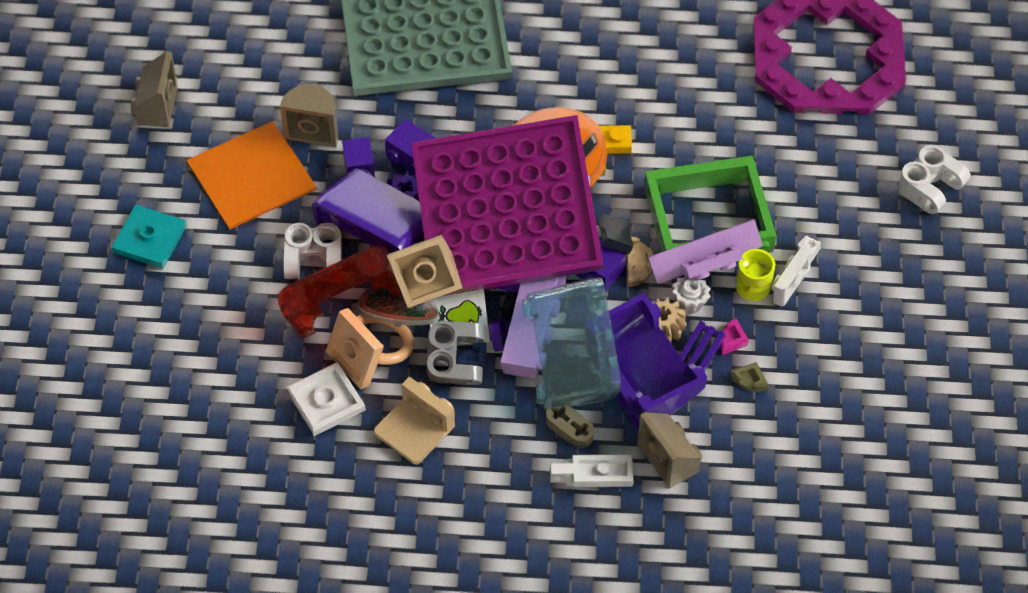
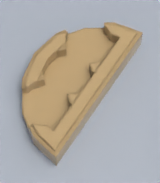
(637, 264)

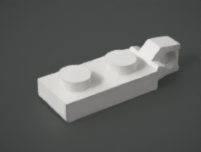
(795, 270)
(594, 471)

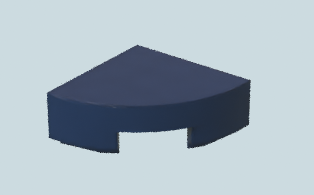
(474, 356)

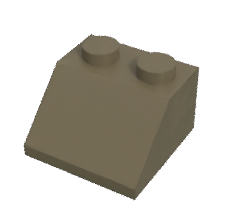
(155, 92)
(668, 448)

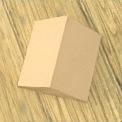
(425, 271)

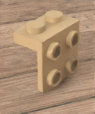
(416, 422)

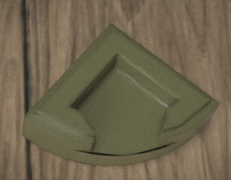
(749, 378)

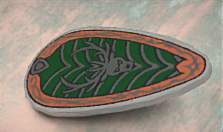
(386, 308)

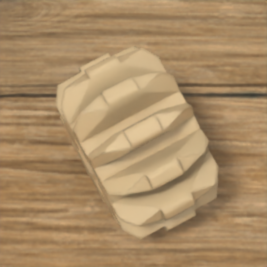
(672, 319)

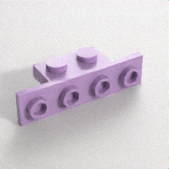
(706, 254)

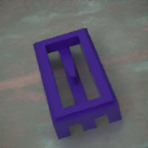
(709, 332)

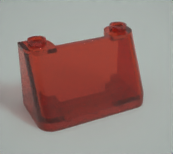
(302, 297)

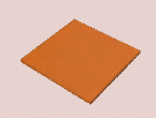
(251, 175)

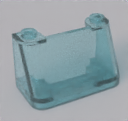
(574, 344)

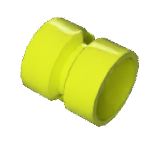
(755, 274)

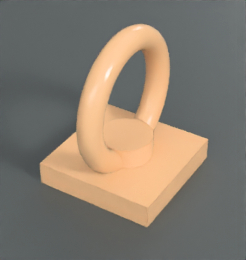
(359, 349)

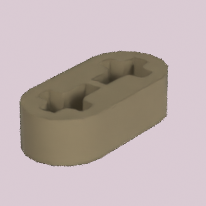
(567, 427)

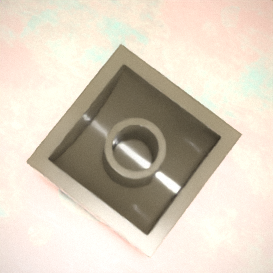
(309, 116)

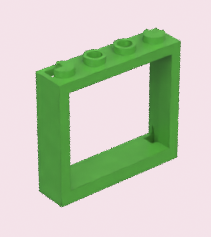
(703, 176)

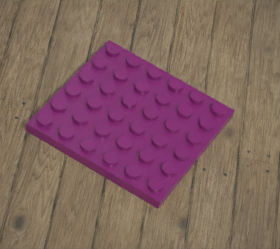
(510, 202)

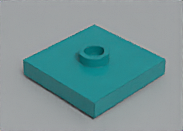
(149, 236)

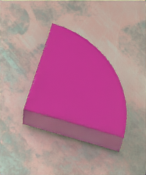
(734, 338)

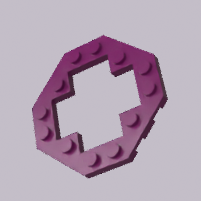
(830, 96)

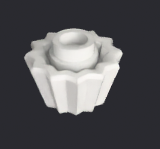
(690, 294)

